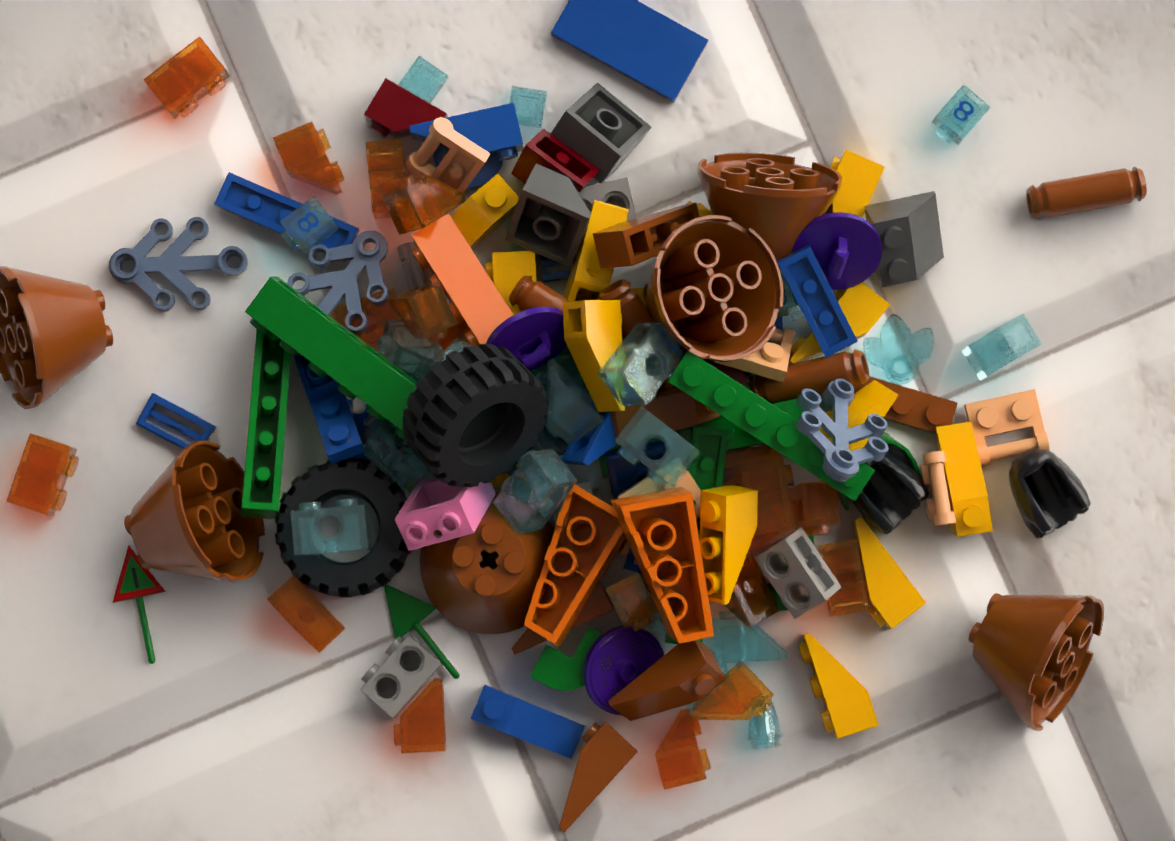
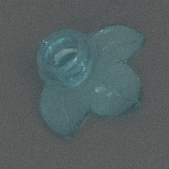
(896, 345)

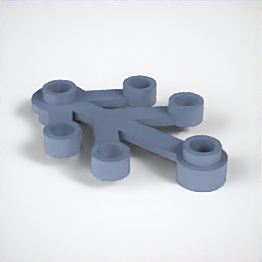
(171, 263)
(345, 281)
(838, 459)

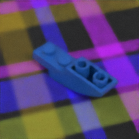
(331, 413)

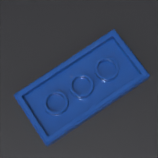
(632, 42)

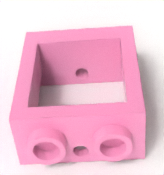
(442, 508)

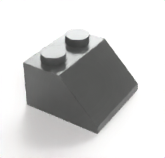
(601, 130)
(549, 216)
(908, 237)

